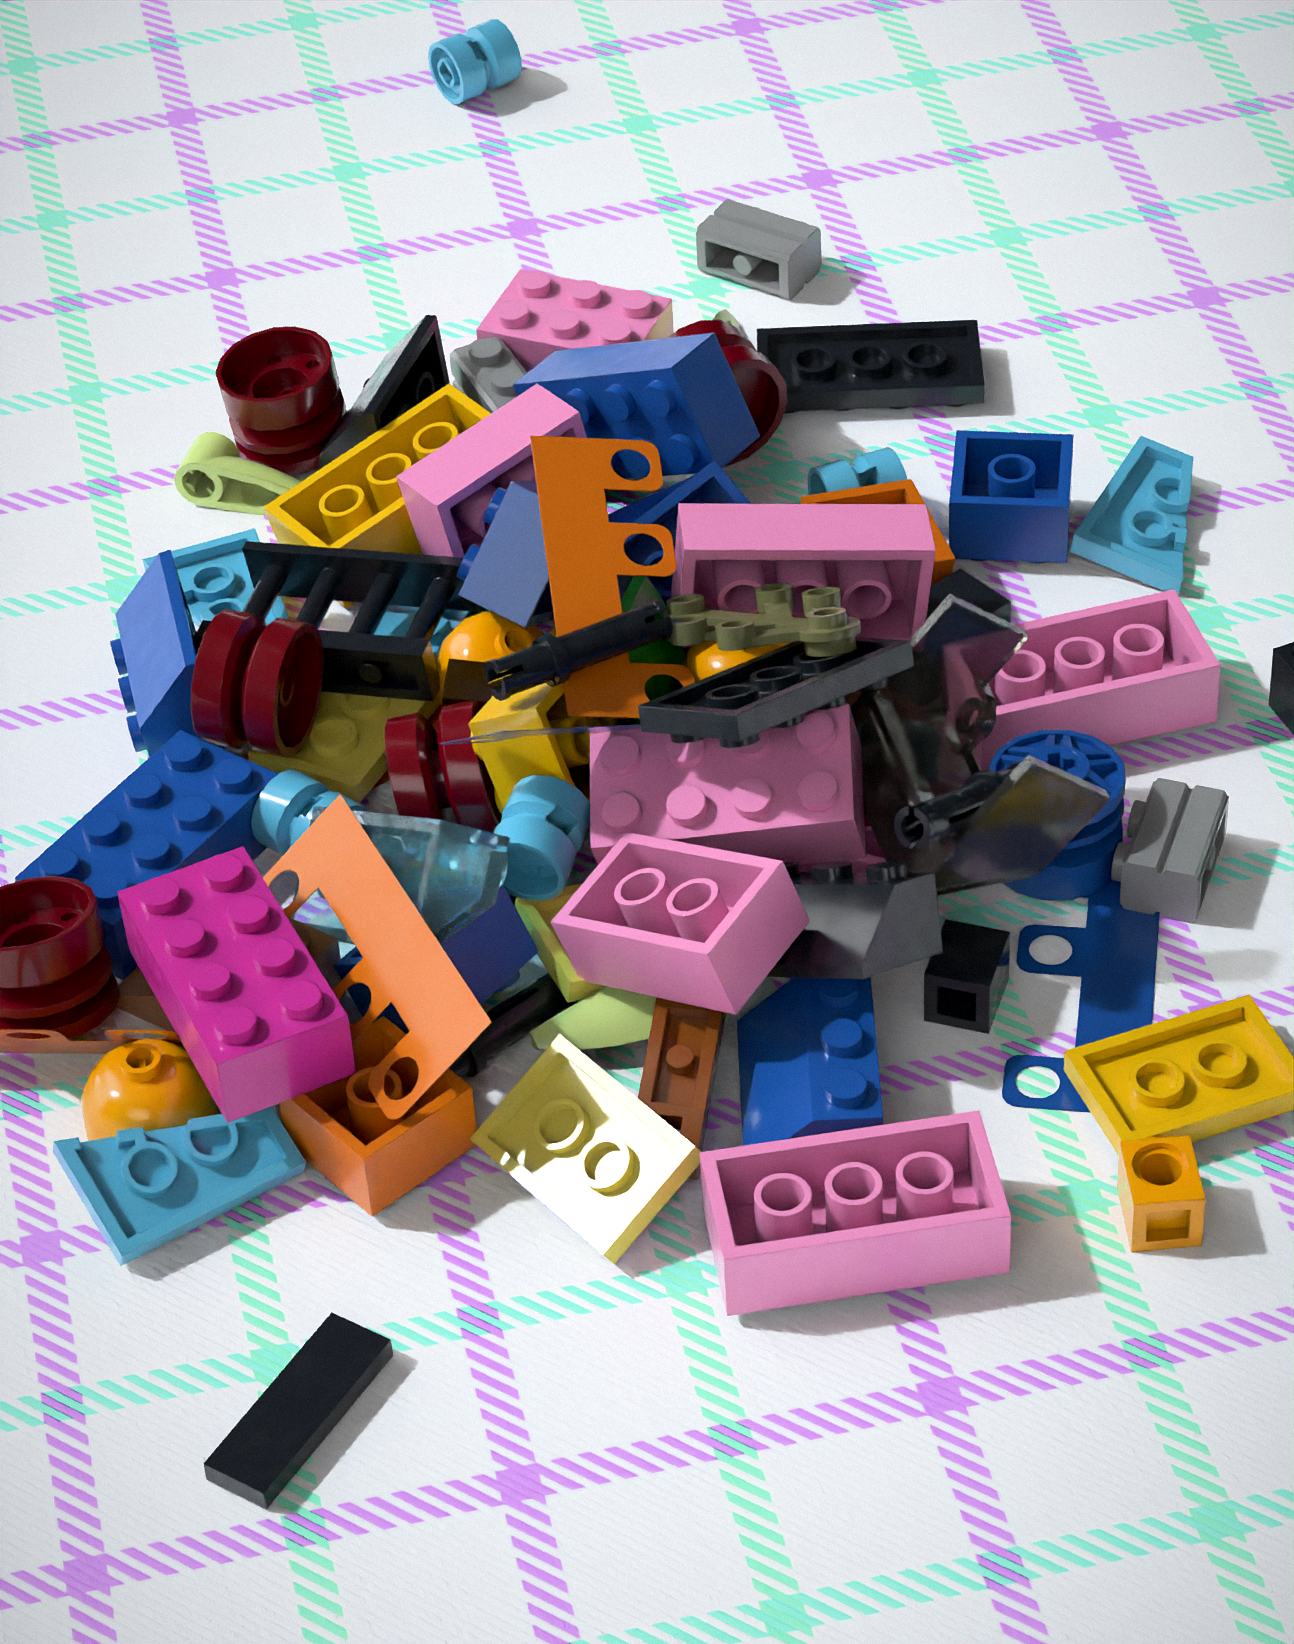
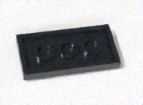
(877, 364)
(772, 692)

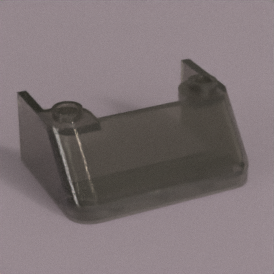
(921, 743)

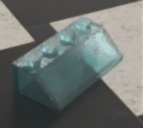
(441, 865)

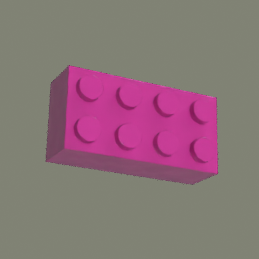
(237, 984)

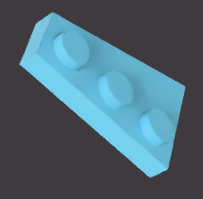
(176, 1178)

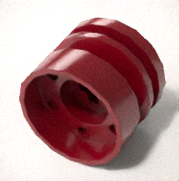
(281, 397)
(53, 959)

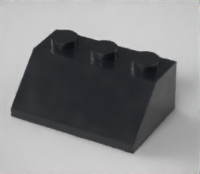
(401, 381)
(861, 921)

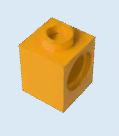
(1160, 1193)

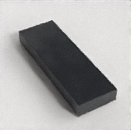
(298, 1410)

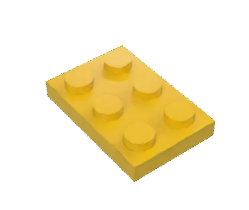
(1186, 1074)

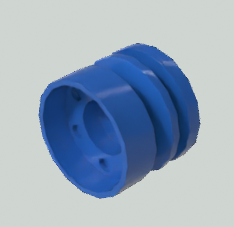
(1088, 858)

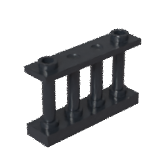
(358, 659)

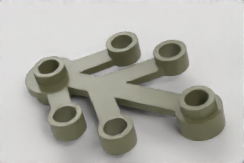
(824, 632)

